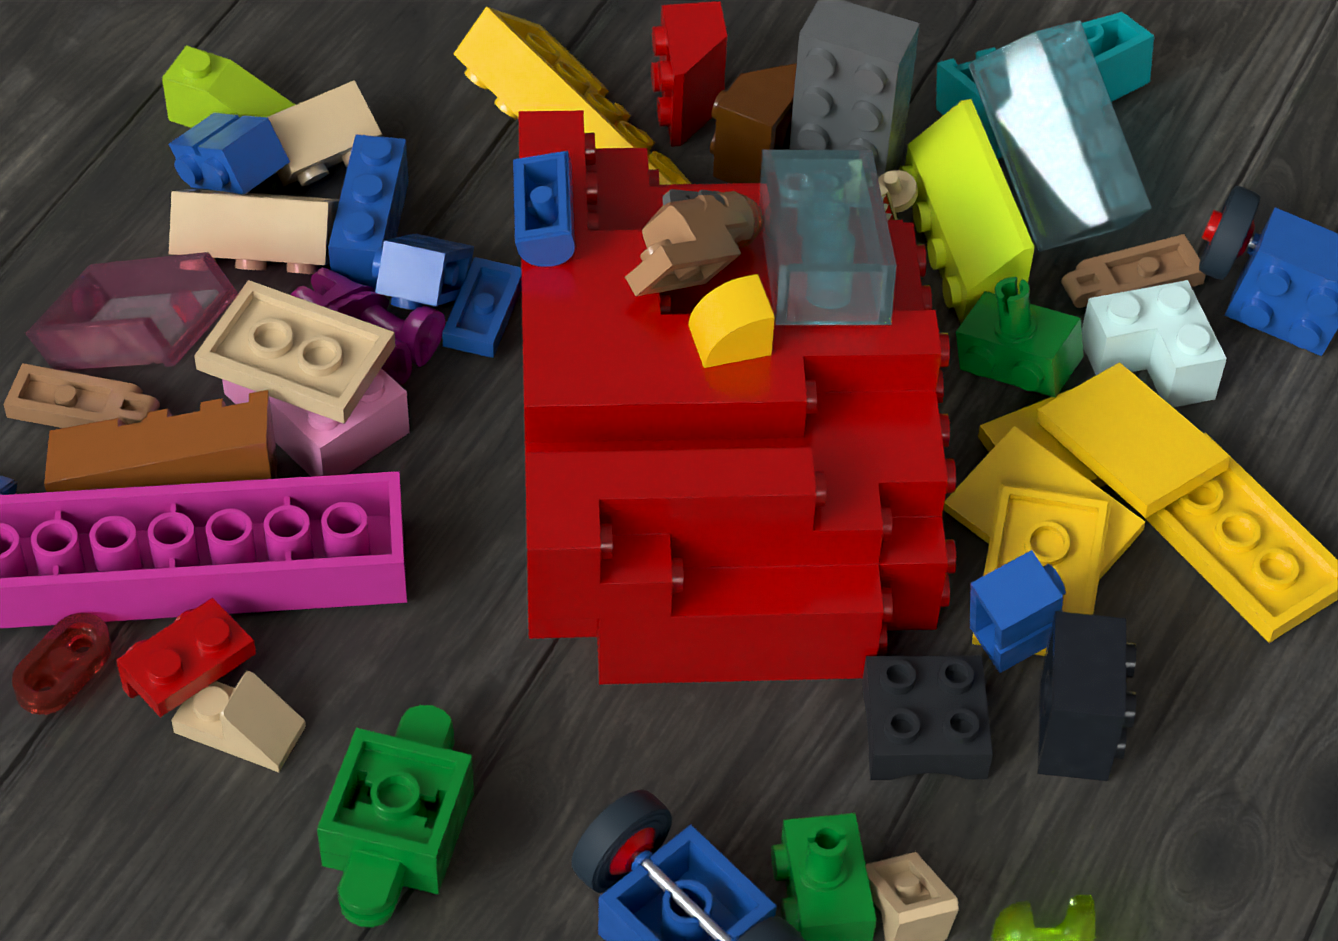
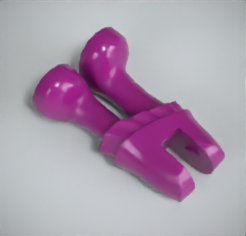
(414, 337)

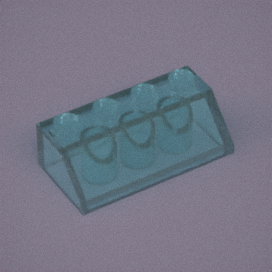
(1060, 136)

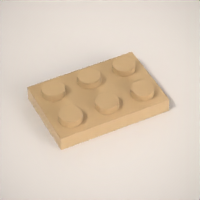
(295, 351)

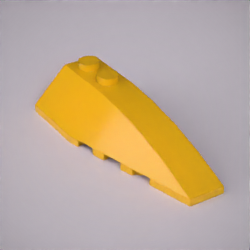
(538, 74)

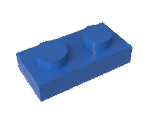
(483, 307)

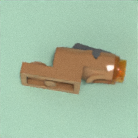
(694, 239)

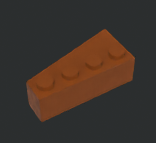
(166, 449)

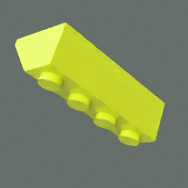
(966, 209)

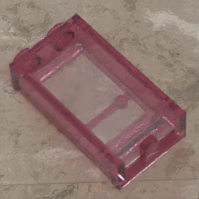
(133, 312)

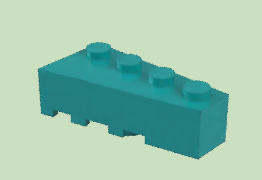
(1117, 43)

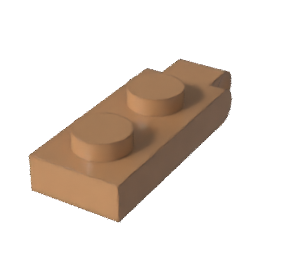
(1134, 269)
(73, 398)

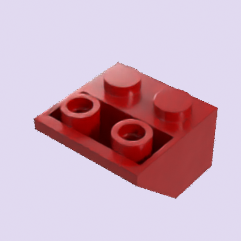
(689, 66)

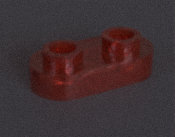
(59, 666)

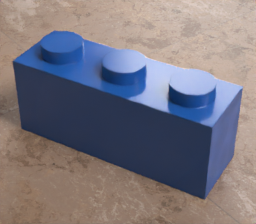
(368, 205)

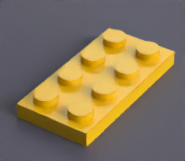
(1251, 551)

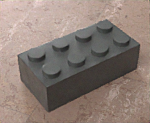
(854, 82)

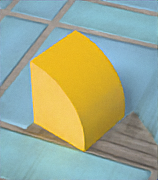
(733, 323)

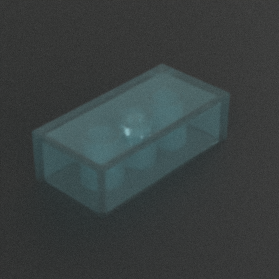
(826, 238)

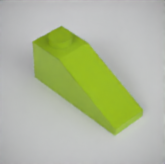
(211, 84)

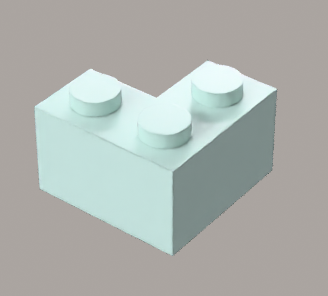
(1159, 332)

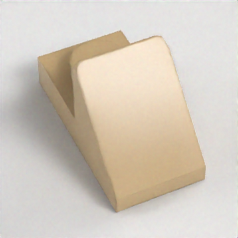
(242, 721)
(911, 899)

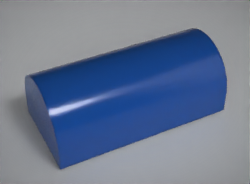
(544, 208)

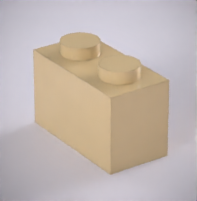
(321, 132)

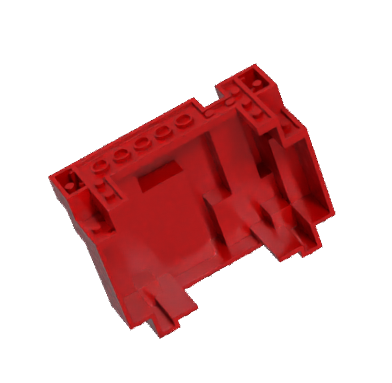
(731, 509)

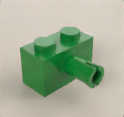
(1019, 340)
(824, 879)

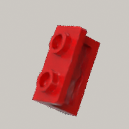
(184, 657)

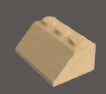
(253, 228)

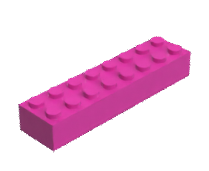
(182, 544)

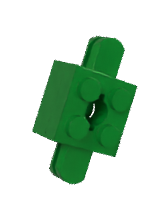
(395, 813)

